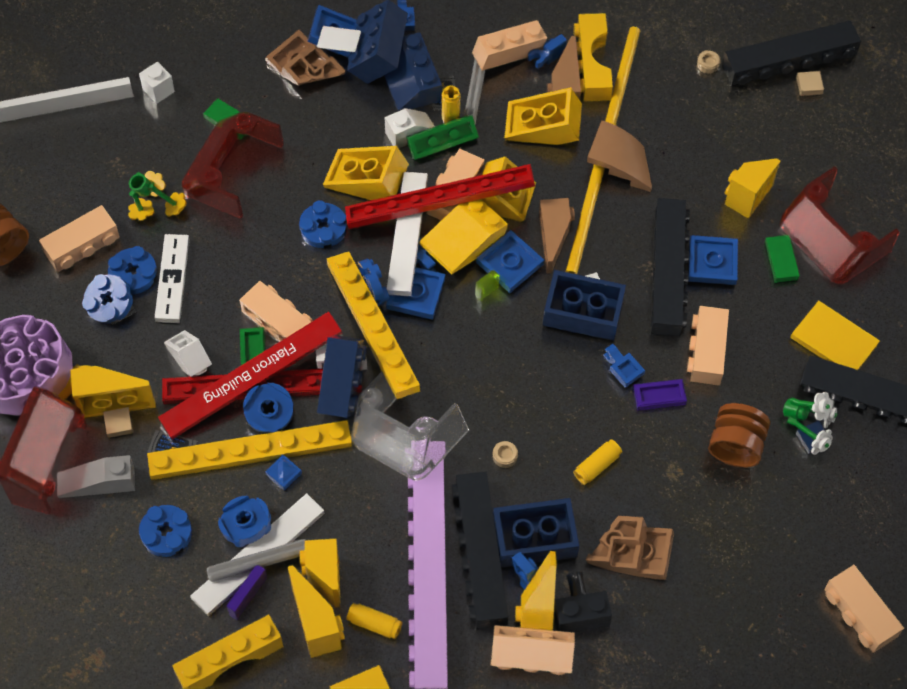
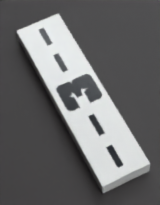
(172, 278)

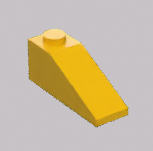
(538, 597)

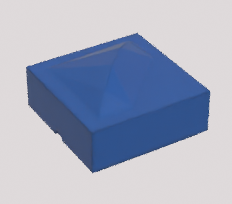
(283, 472)

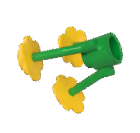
(152, 185)

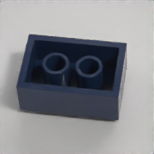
(379, 41)
(584, 305)
(341, 376)
(536, 531)

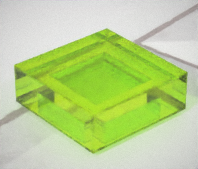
(487, 285)

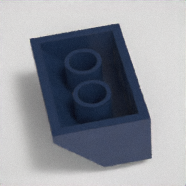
(415, 78)

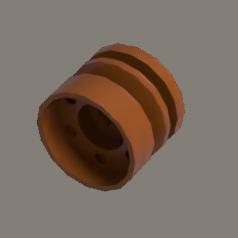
(12, 236)
(739, 435)

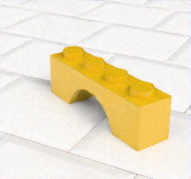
(596, 78)
(248, 643)

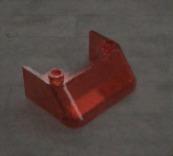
(204, 178)
(825, 240)
(35, 448)

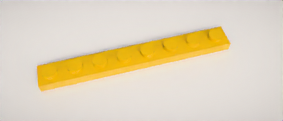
(373, 325)
(249, 450)

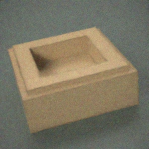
(810, 83)
(118, 422)

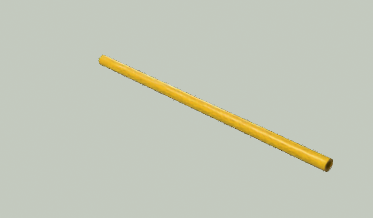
(597, 171)

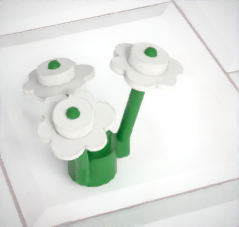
(823, 408)

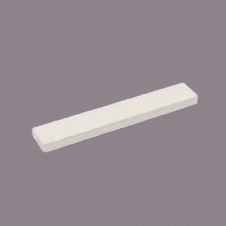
(65, 99)
(406, 242)
(283, 531)

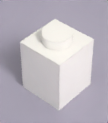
(156, 82)

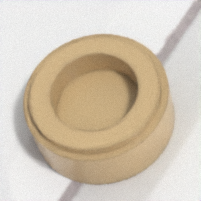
(708, 62)
(505, 454)

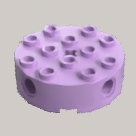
(30, 357)

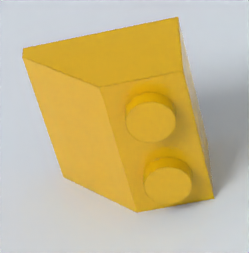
(750, 185)
(511, 204)
(321, 566)

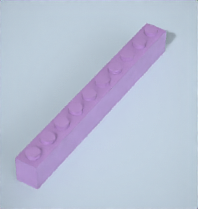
(428, 581)

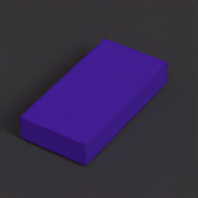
(659, 394)
(246, 592)

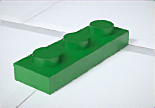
(442, 137)

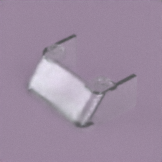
(406, 449)

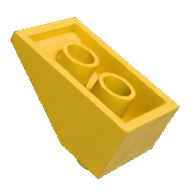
(545, 118)
(367, 172)
(464, 235)
(105, 390)
(319, 623)

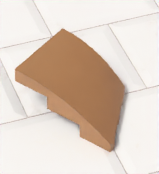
(303, 61)
(621, 155)
(634, 549)

